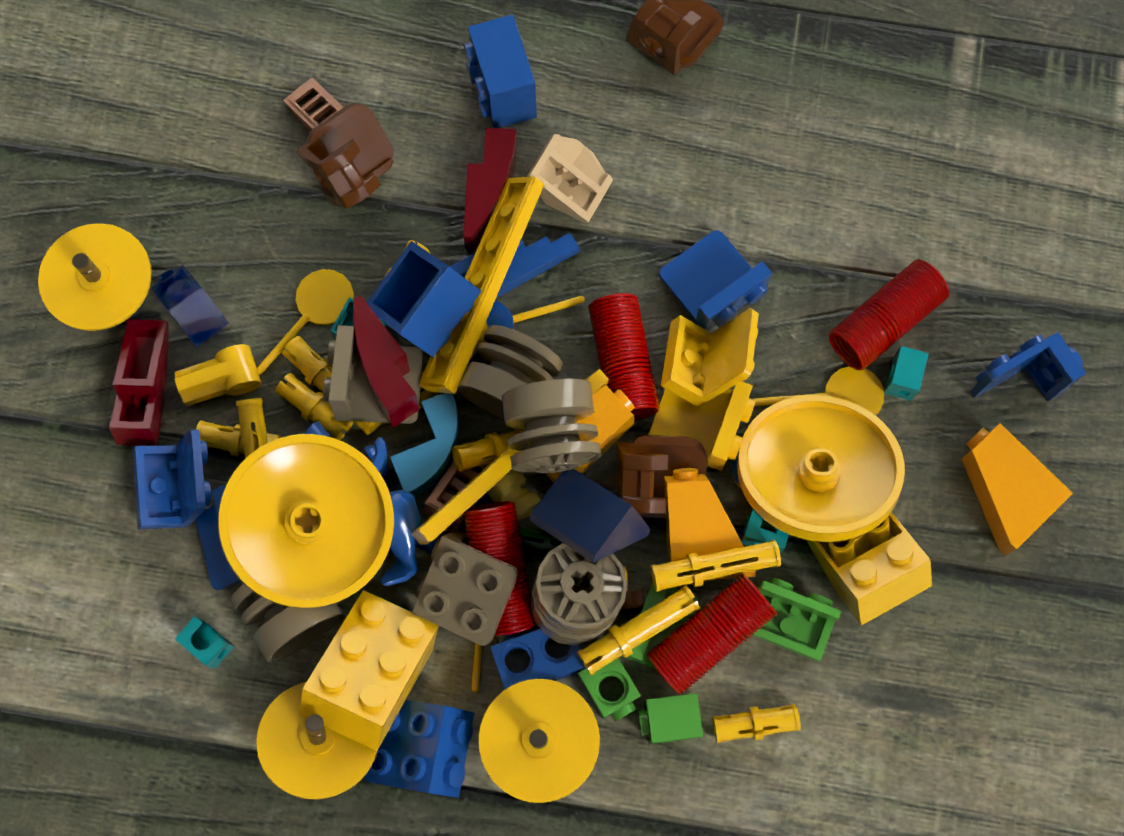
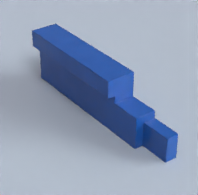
(529, 260)

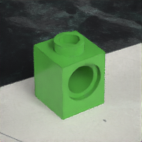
(620, 707)
(671, 719)

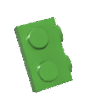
(801, 621)

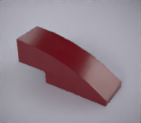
(487, 182)
(383, 365)
(140, 383)

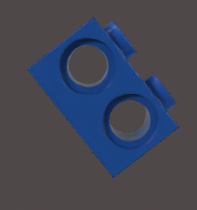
(540, 665)

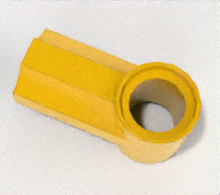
(230, 373)

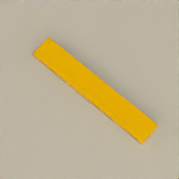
(487, 274)
(480, 484)

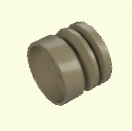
(511, 362)
(550, 417)
(579, 616)
(285, 627)

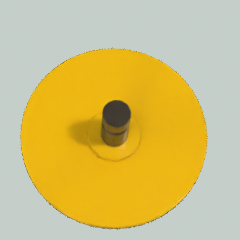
(95, 277)
(539, 740)
(306, 755)

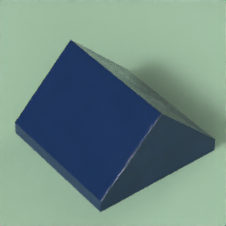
(588, 517)

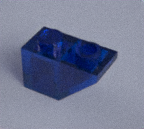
(189, 304)

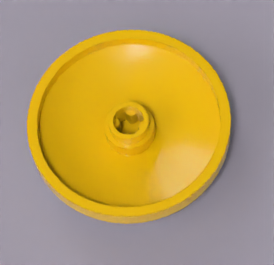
(820, 468)
(305, 521)

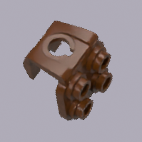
(674, 31)
(348, 155)
(647, 461)

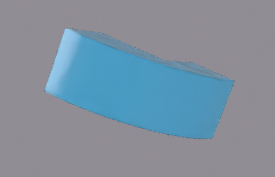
(427, 463)

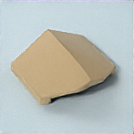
(570, 177)

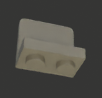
(348, 386)
(465, 589)

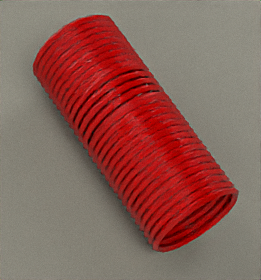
(895, 308)
(623, 347)
(495, 531)
(702, 643)

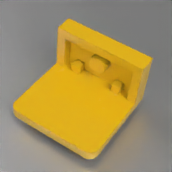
(706, 363)
(711, 424)

